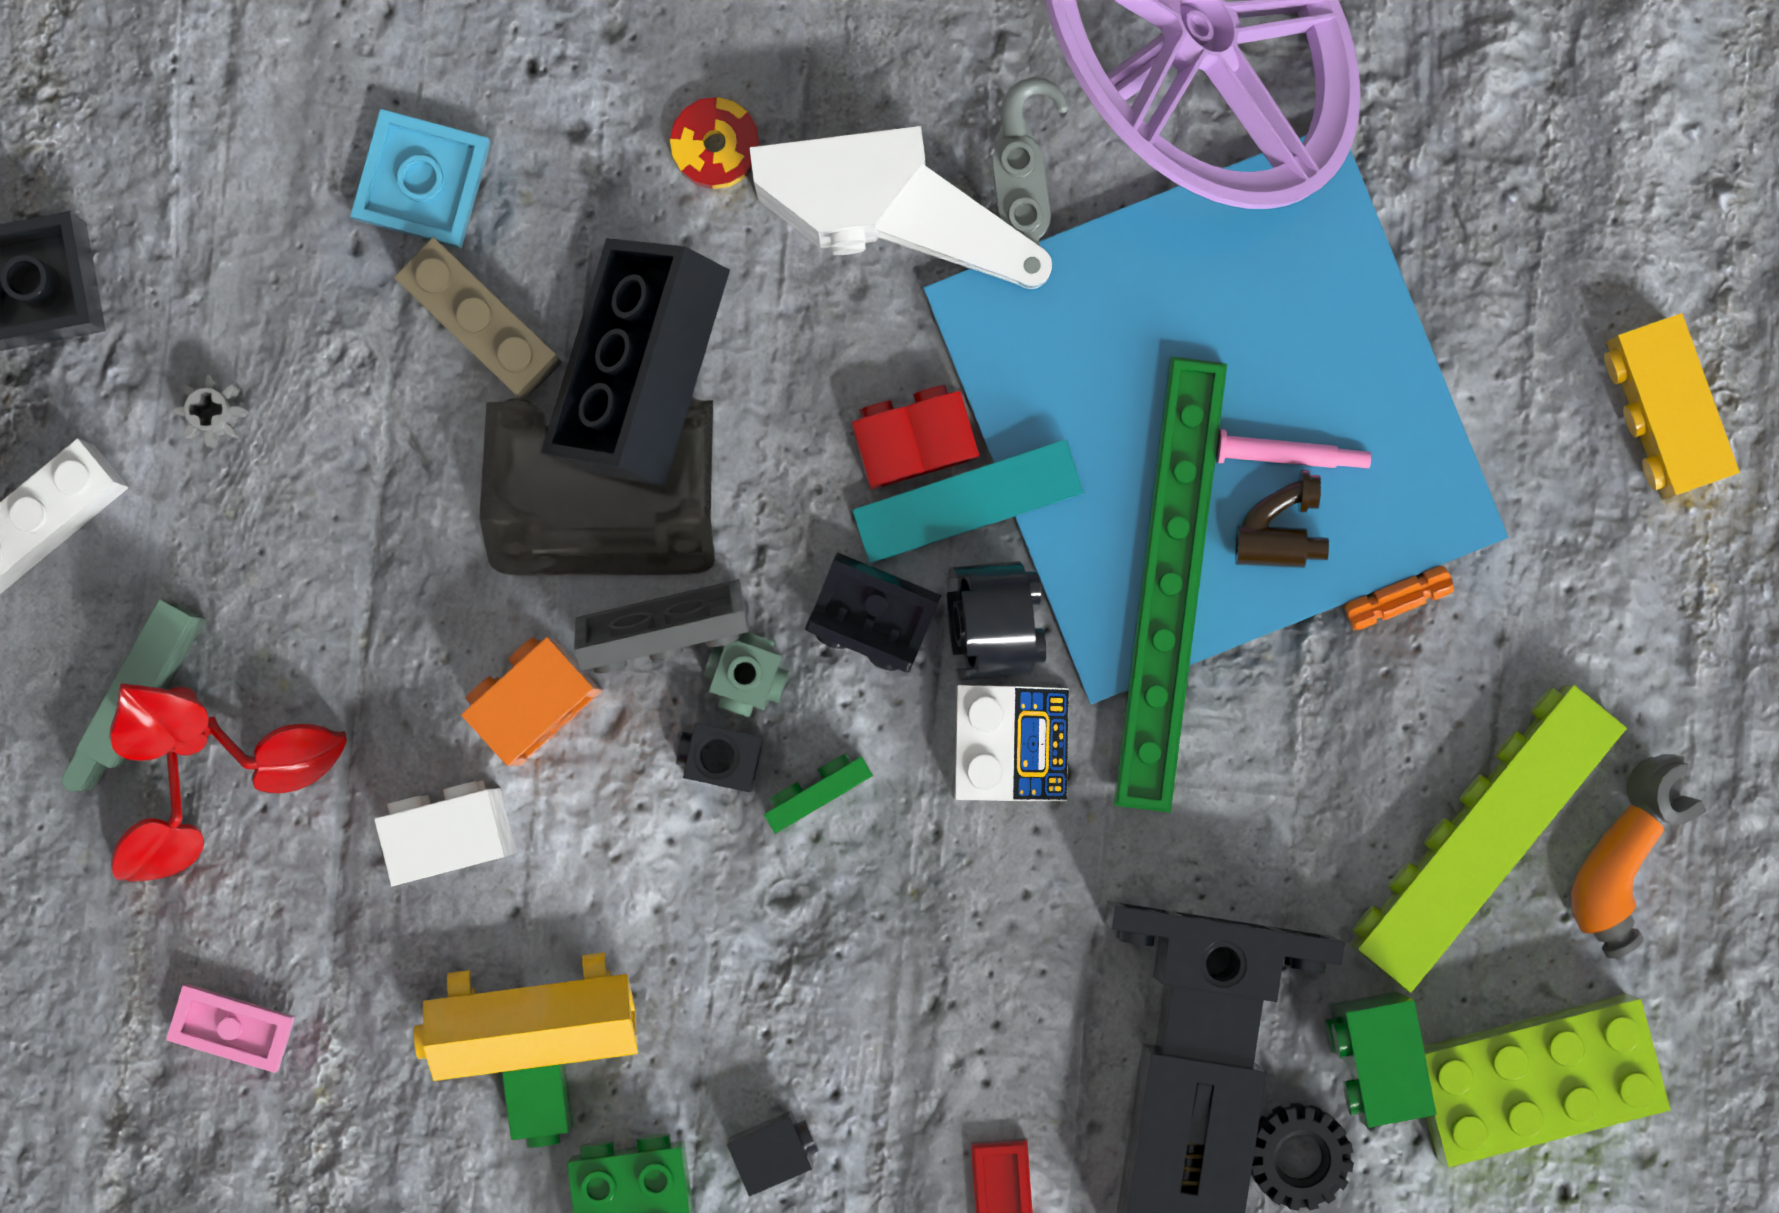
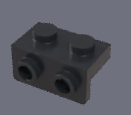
(872, 613)

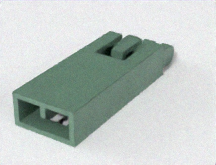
(150, 663)

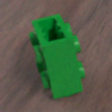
(631, 1179)

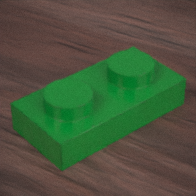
(794, 803)

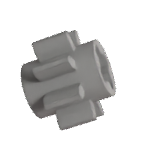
(201, 399)

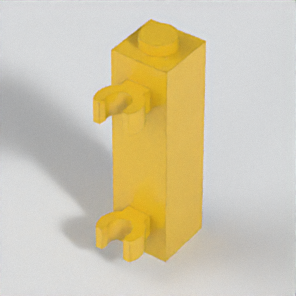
(527, 1024)

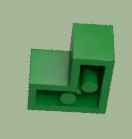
(1385, 1058)

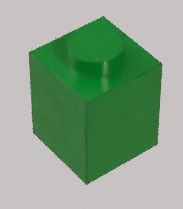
(538, 1104)

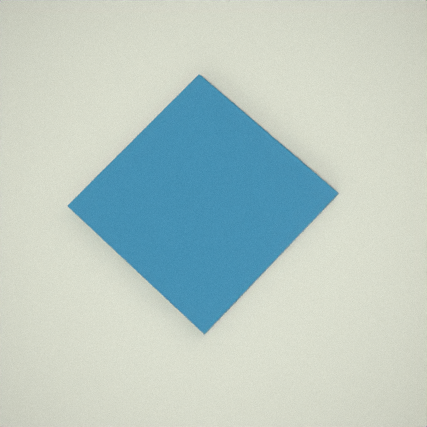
(1314, 354)

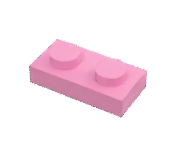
(230, 1028)

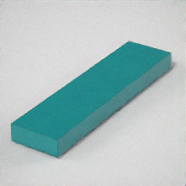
(968, 501)

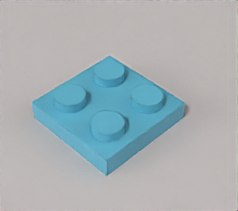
(420, 178)

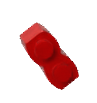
(914, 438)

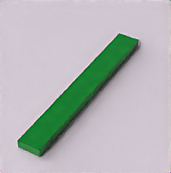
(1170, 584)

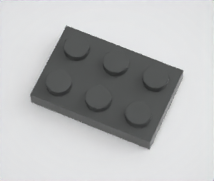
(660, 627)

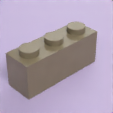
(478, 319)

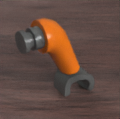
(1604, 884)

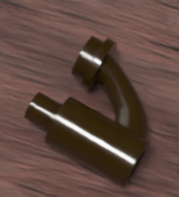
(1281, 546)

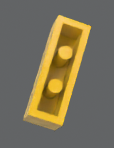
(1670, 407)

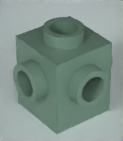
(769, 677)

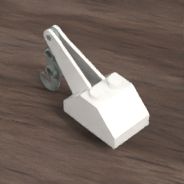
(878, 187)

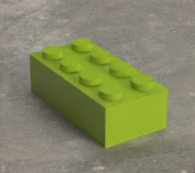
(1543, 1080)

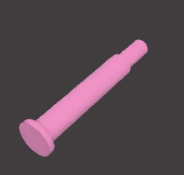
(1288, 452)

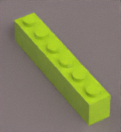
(1487, 835)

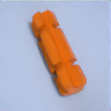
(1399, 598)

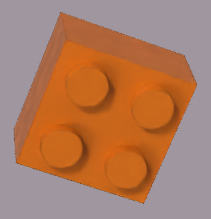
(530, 700)

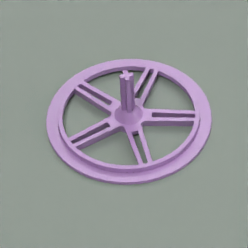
(1207, 38)

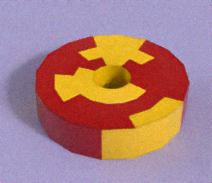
(705, 119)

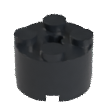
(995, 620)

